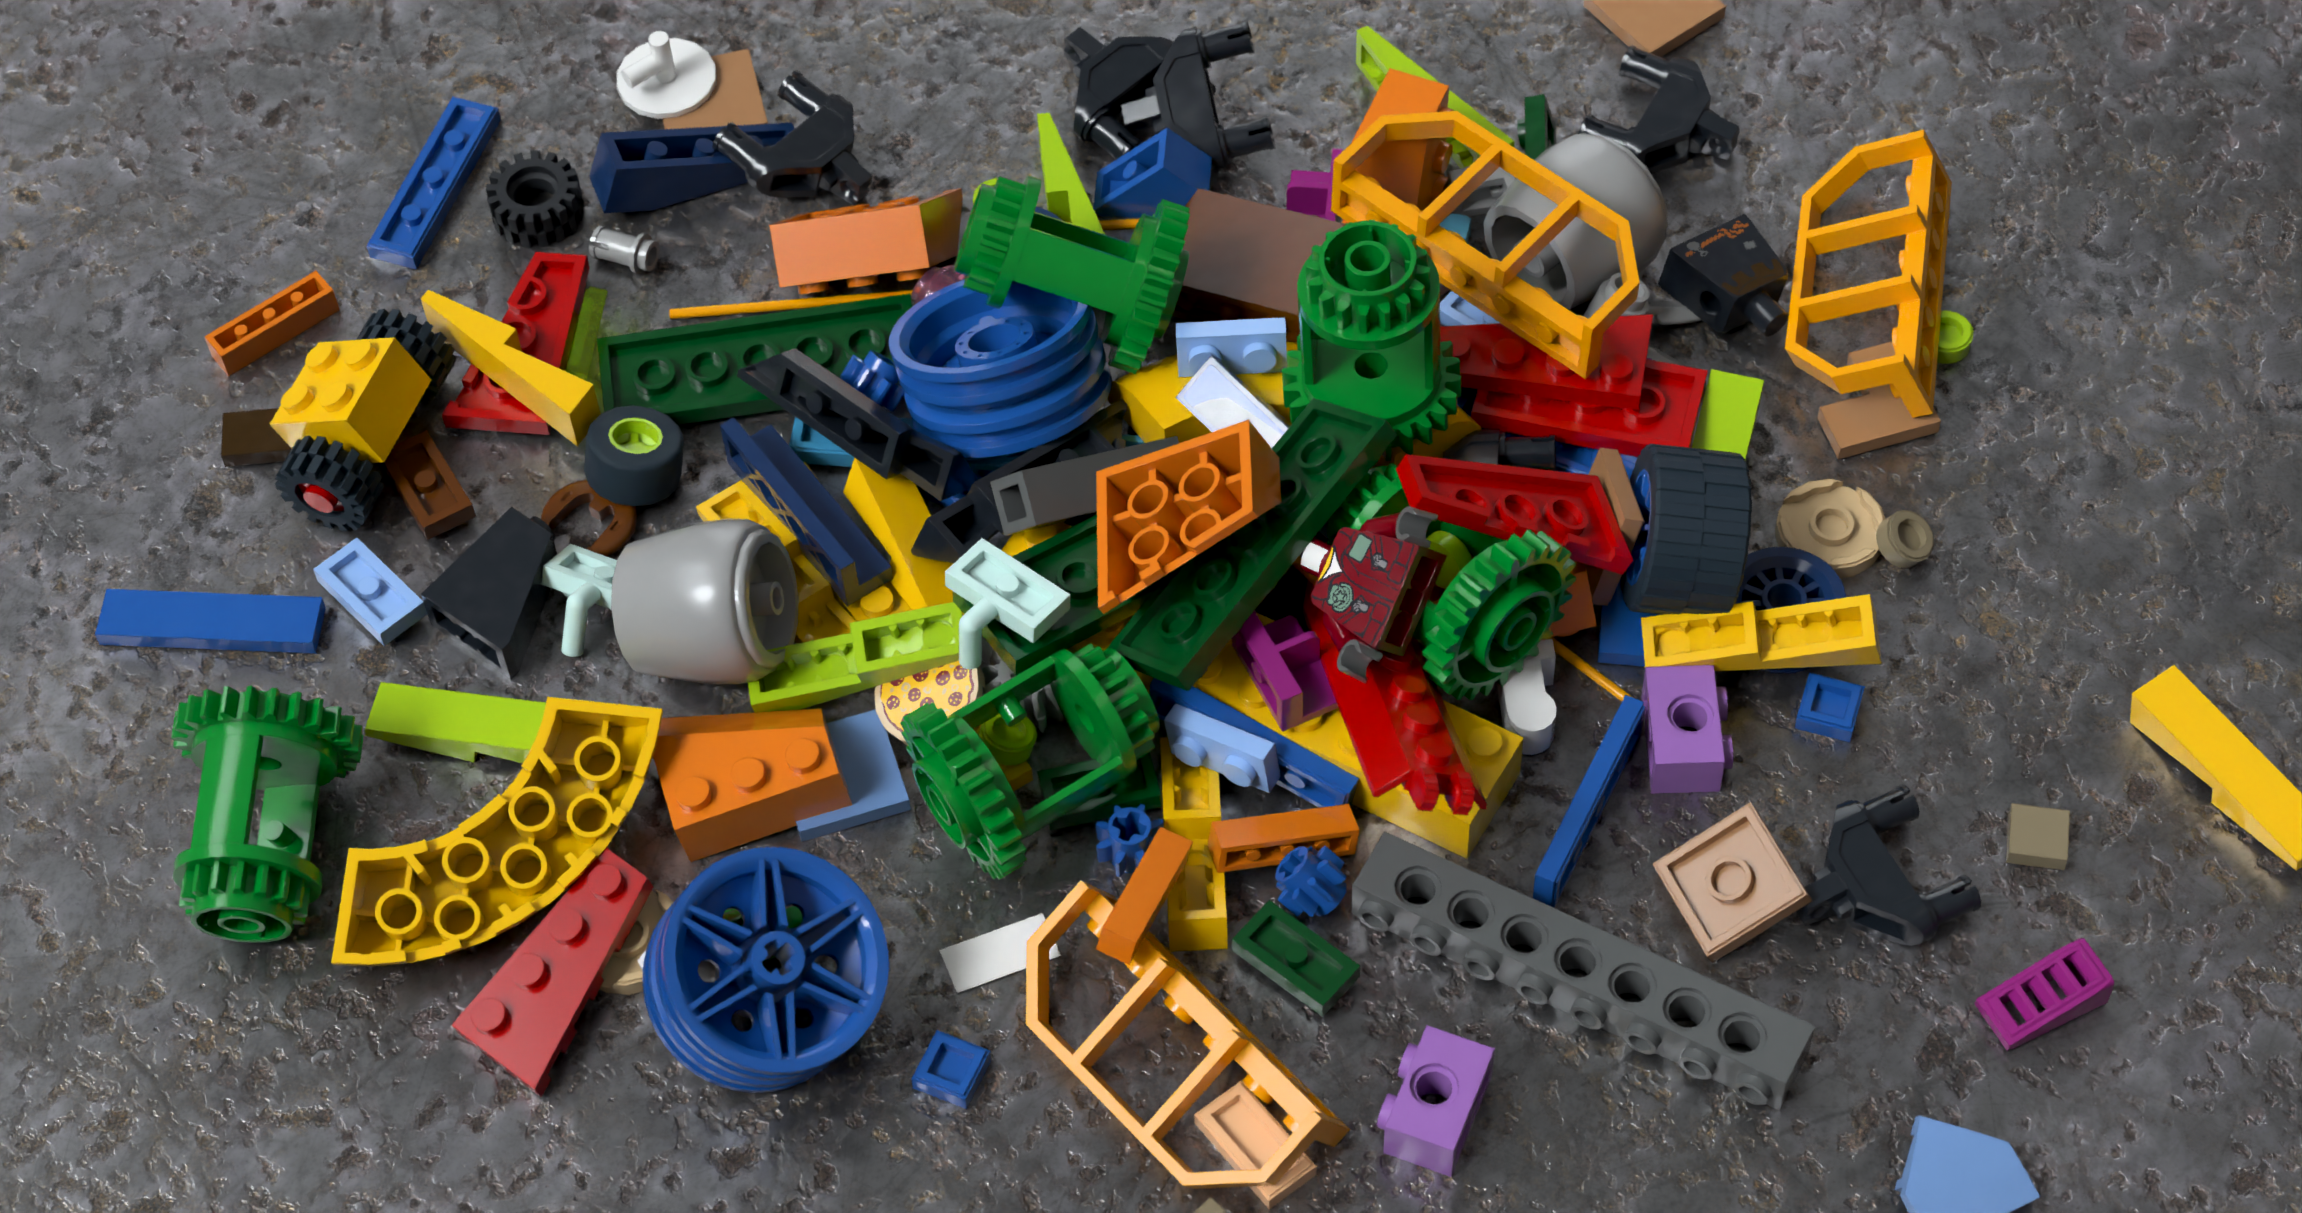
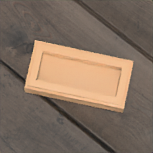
(1248, 1138)

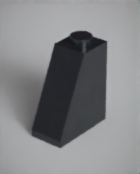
(495, 591)

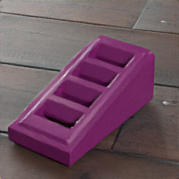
(2075, 971)

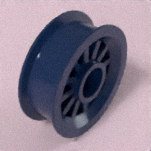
(1787, 578)

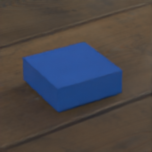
(1829, 707)
(951, 1069)

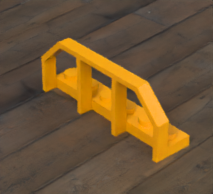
(1466, 271)
(1915, 293)
(1189, 1001)

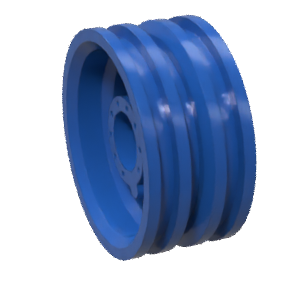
(1000, 375)
(697, 1015)

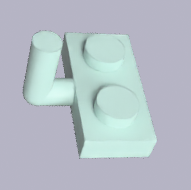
(585, 581)
(1003, 591)

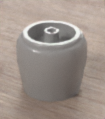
(1581, 255)
(706, 602)

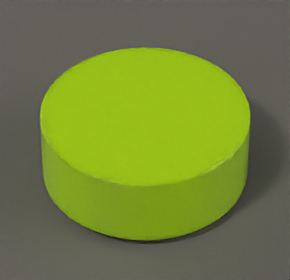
(1954, 337)
(1456, 552)
(1008, 744)

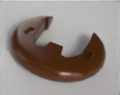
(579, 493)

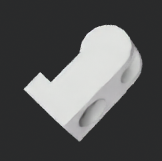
(1526, 705)

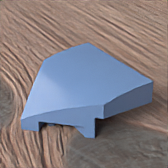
(1961, 1172)

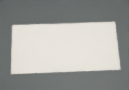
(992, 954)

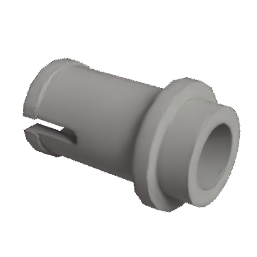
(634, 251)

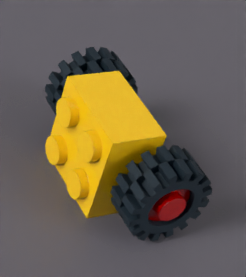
(352, 411)

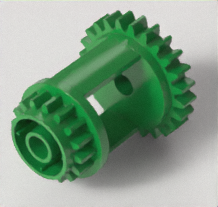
(1129, 280)
(1373, 333)
(1491, 608)
(244, 746)
(968, 788)

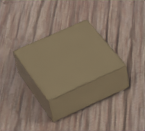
(2038, 836)

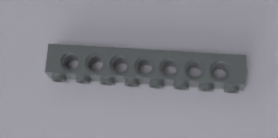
(1613, 966)

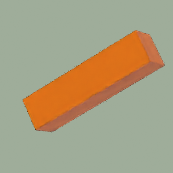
(272, 323)
(1270, 837)
(1144, 895)

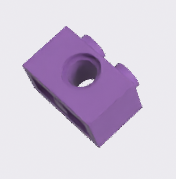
(1680, 758)
(1436, 1132)

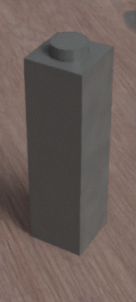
(1059, 489)

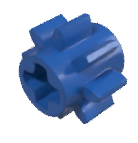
(875, 378)
(1125, 838)
(1311, 881)

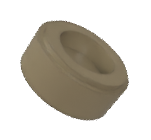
(1905, 539)

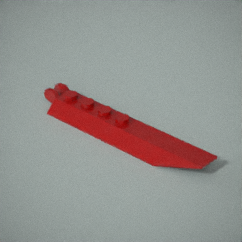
(1399, 724)

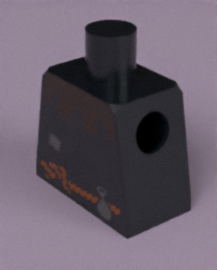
(1728, 278)

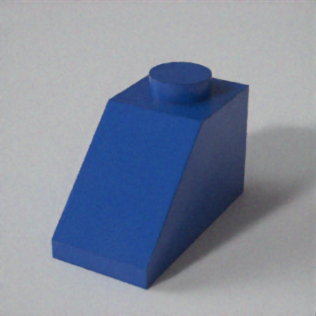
(1153, 171)

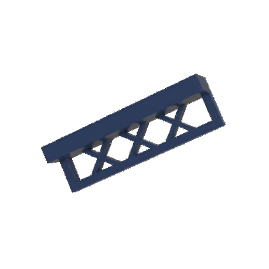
(807, 510)

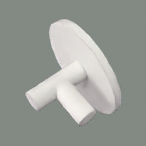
(666, 77)

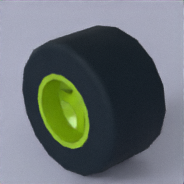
(633, 455)

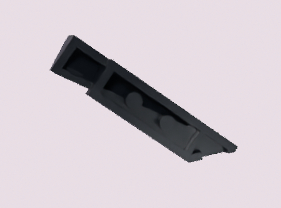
(859, 424)
(962, 524)

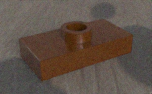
(427, 485)

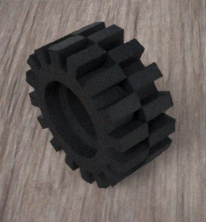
(532, 177)

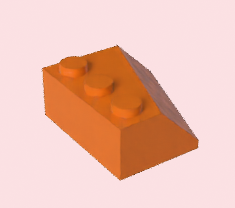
(1413, 167)
(867, 241)
(1177, 505)
(746, 775)

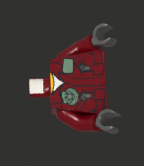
(1374, 585)

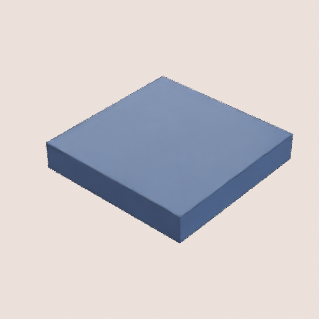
(869, 774)

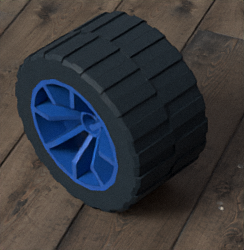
(1692, 533)

